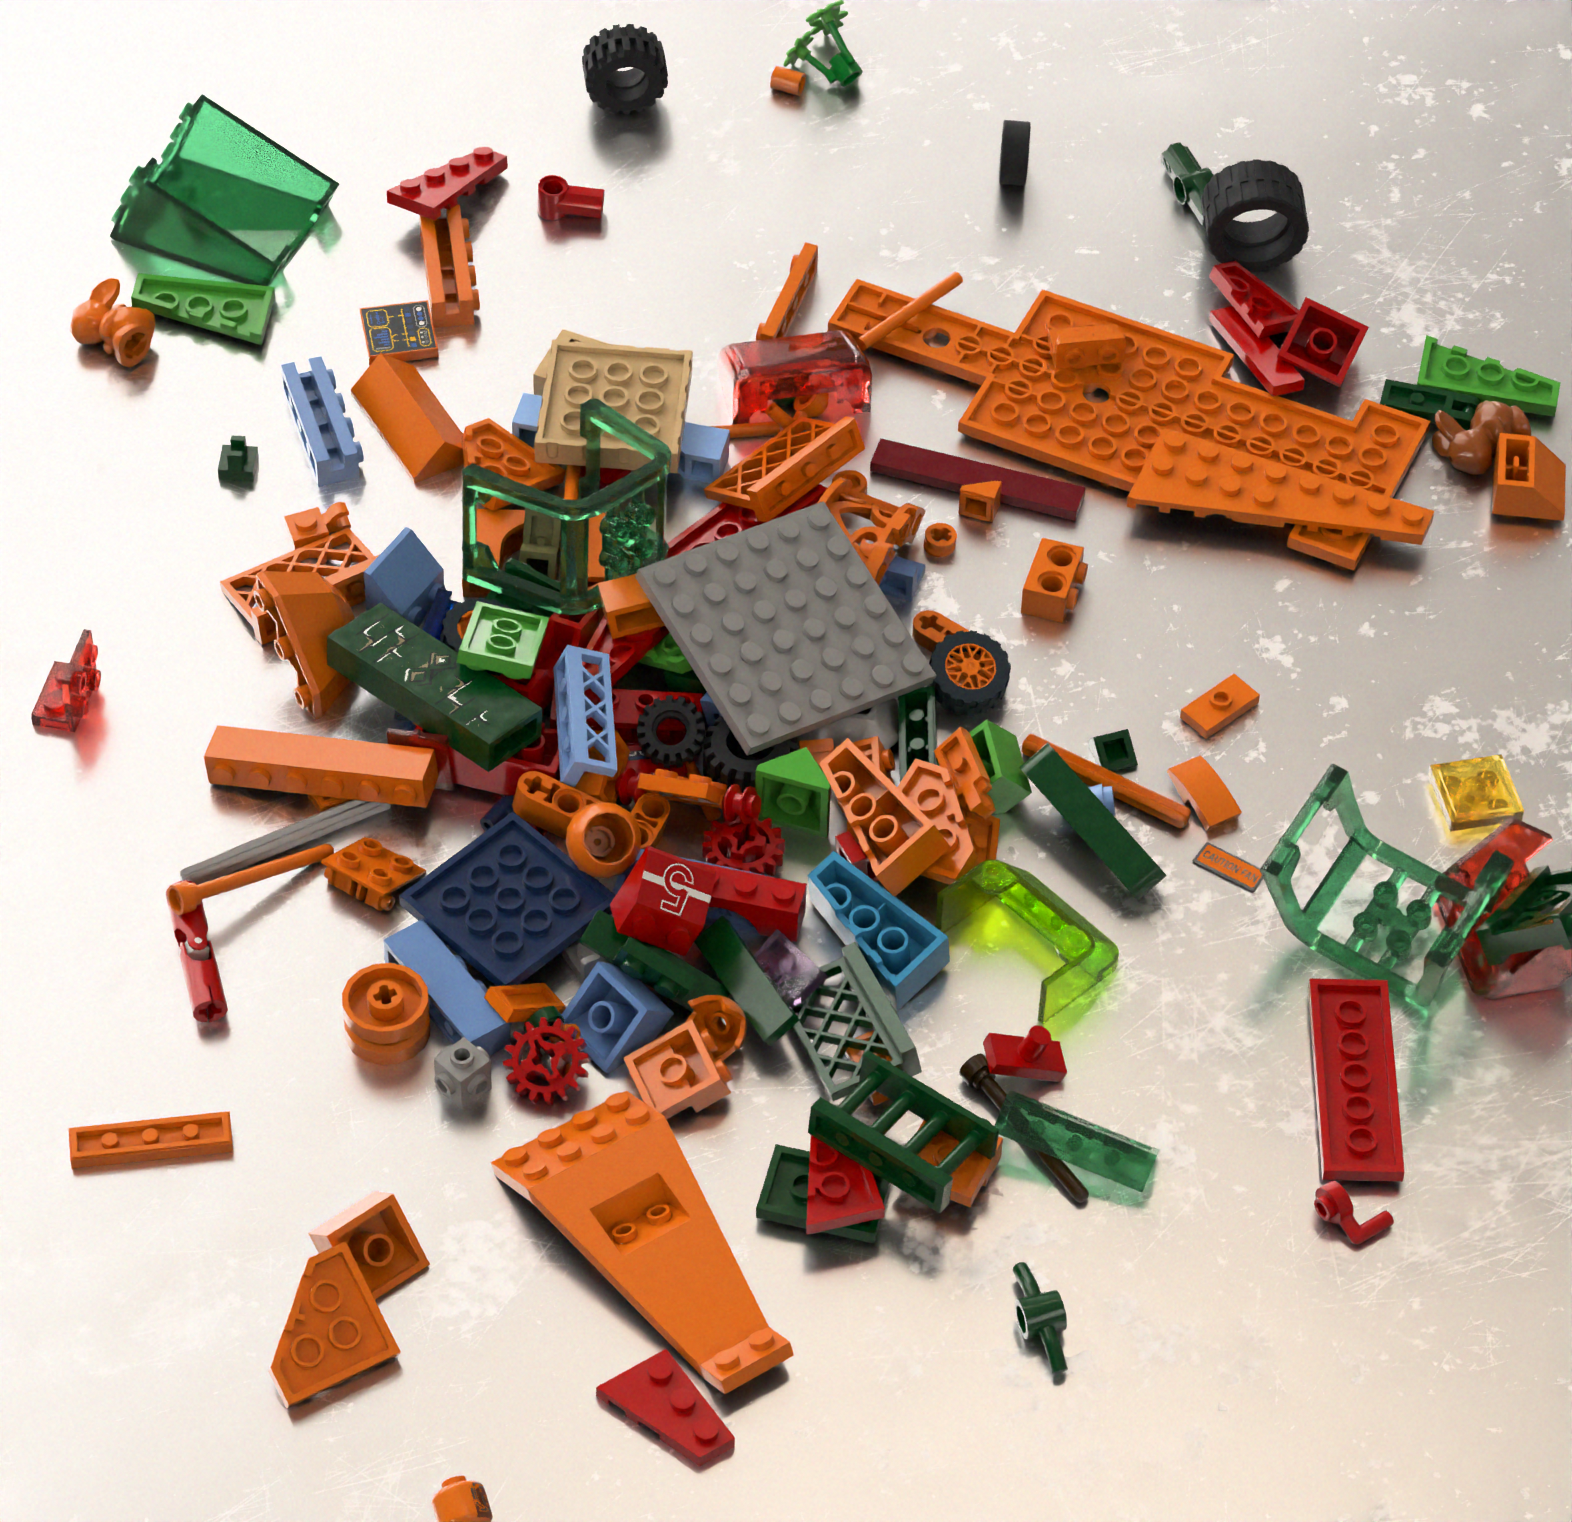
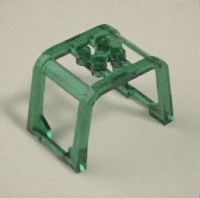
(618, 527)
(1337, 793)

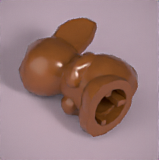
(1474, 448)

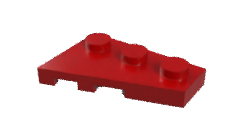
(1255, 301)
(622, 651)
(839, 1190)
(671, 1405)

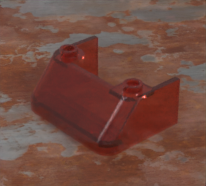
(1523, 971)

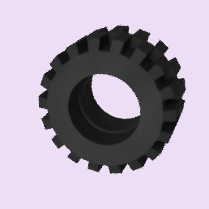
(621, 49)
(724, 753)

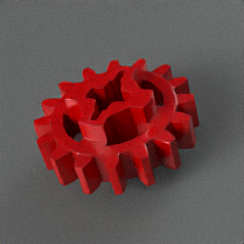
(743, 846)
(560, 1054)

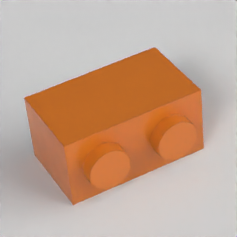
(627, 607)

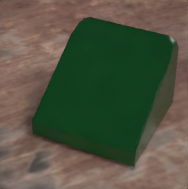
(1113, 750)

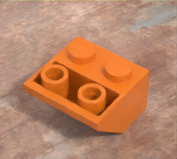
(1527, 479)

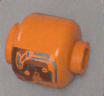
(461, 1501)

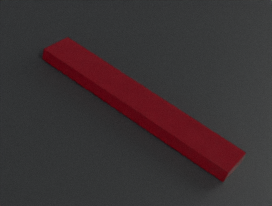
(952, 472)

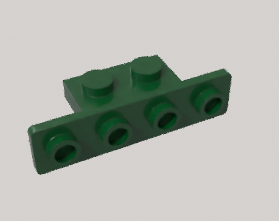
(649, 963)

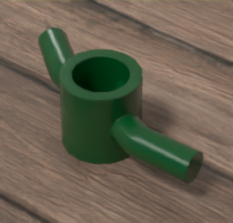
(1041, 1316)

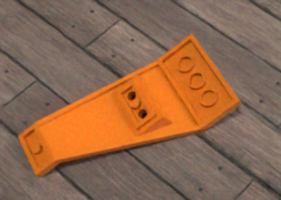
(640, 1218)

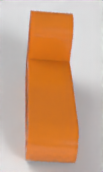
(545, 799)

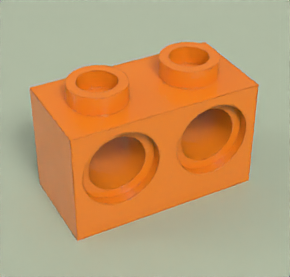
(1053, 580)

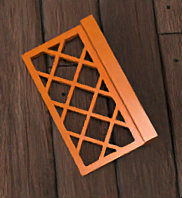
(808, 462)
(345, 578)

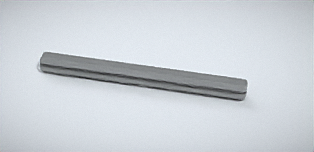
(280, 840)

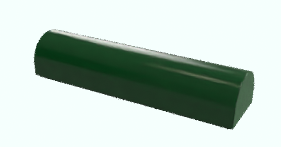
(917, 727)

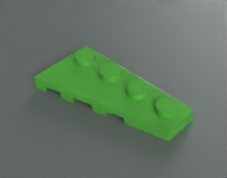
(213, 305)
(1486, 379)

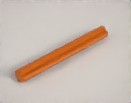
(1123, 788)

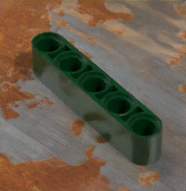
(1093, 821)

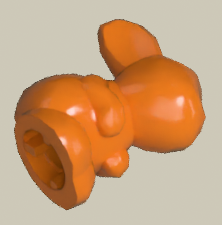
(122, 328)

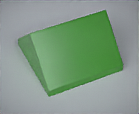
(794, 793)

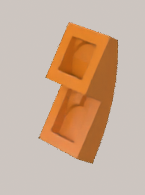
(1205, 791)

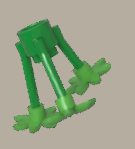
(843, 65)

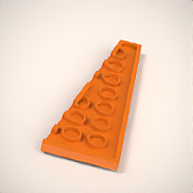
(1220, 480)

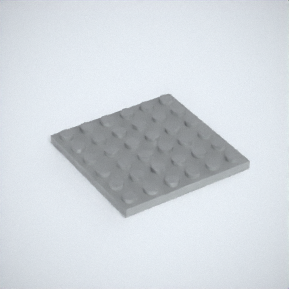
(785, 627)

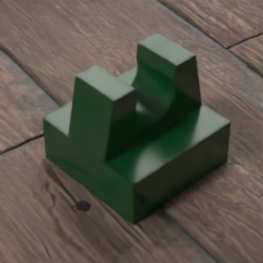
(237, 460)

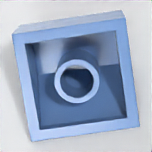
(404, 578)
(615, 1015)

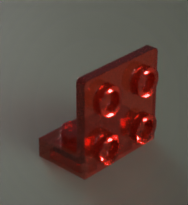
(68, 688)

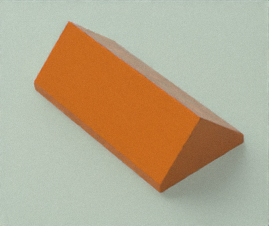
(409, 418)

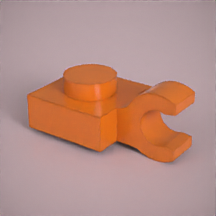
(311, 525)

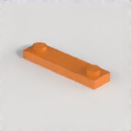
(802, 271)

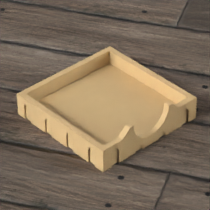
(639, 383)

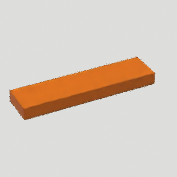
(150, 1139)

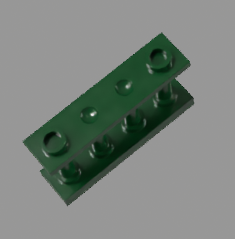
(887, 1158)

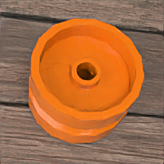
(386, 1013)

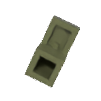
(541, 543)

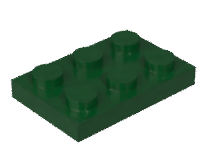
(786, 1195)

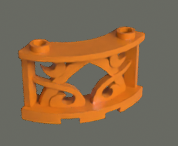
(893, 524)

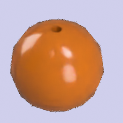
(617, 835)

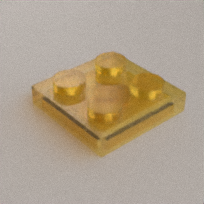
(1475, 792)

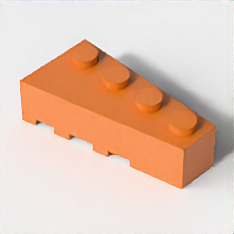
(888, 825)

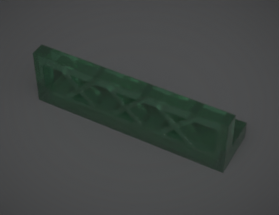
(1076, 1140)

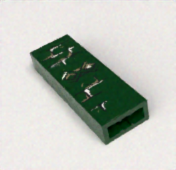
(429, 688)

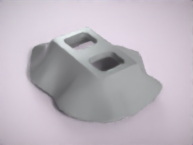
(880, 722)

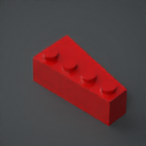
(538, 756)

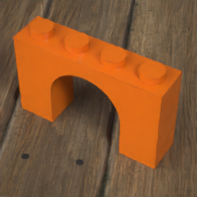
(504, 535)

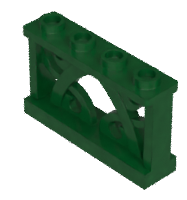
(1526, 918)

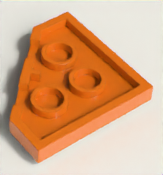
(505, 454)
(935, 796)
(330, 1329)

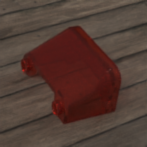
(793, 368)

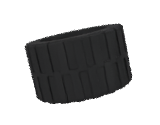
(1249, 188)

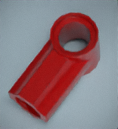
(558, 198)

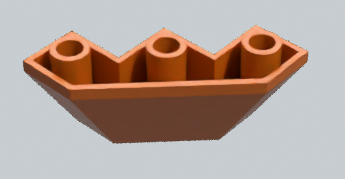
(305, 614)

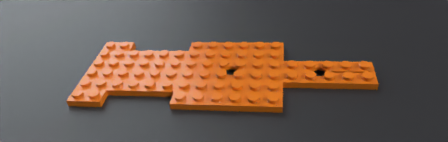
(1160, 384)

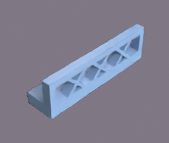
(572, 718)

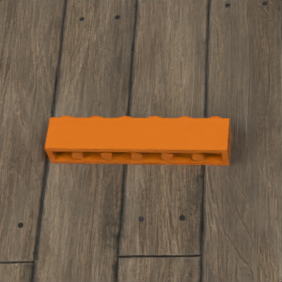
(321, 766)

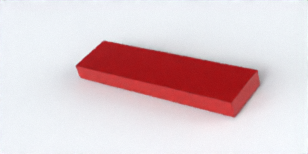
(1257, 353)

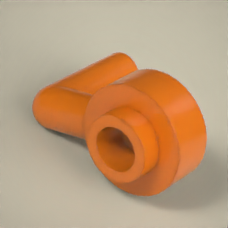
(805, 406)

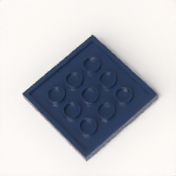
(508, 901)

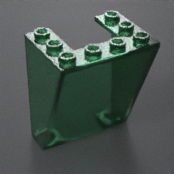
(222, 198)

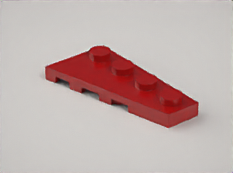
(443, 185)

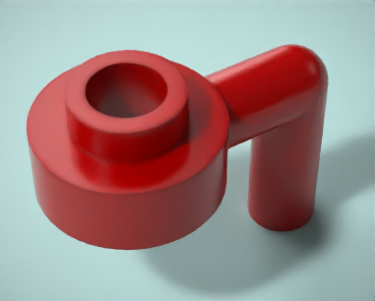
(1336, 1206)

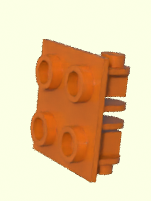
(370, 872)

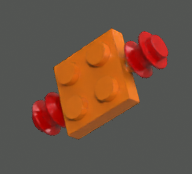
(691, 790)

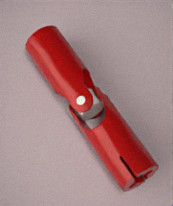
(200, 974)

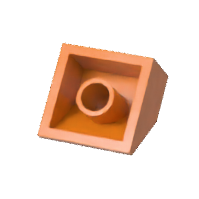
(377, 1239)

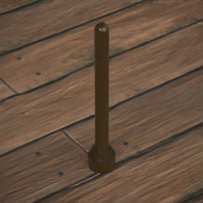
(976, 1074)

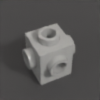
(463, 1072)

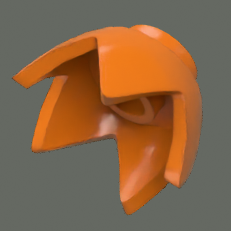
(708, 1014)

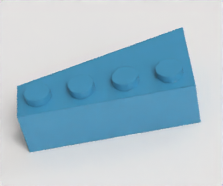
(891, 936)

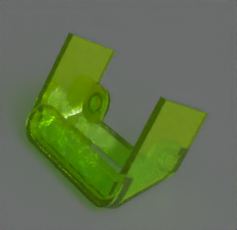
(1082, 946)

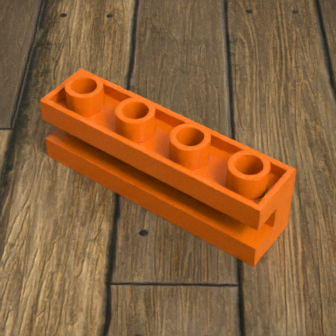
(447, 269)

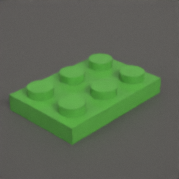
(502, 640)

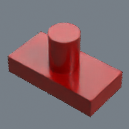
(1026, 1056)

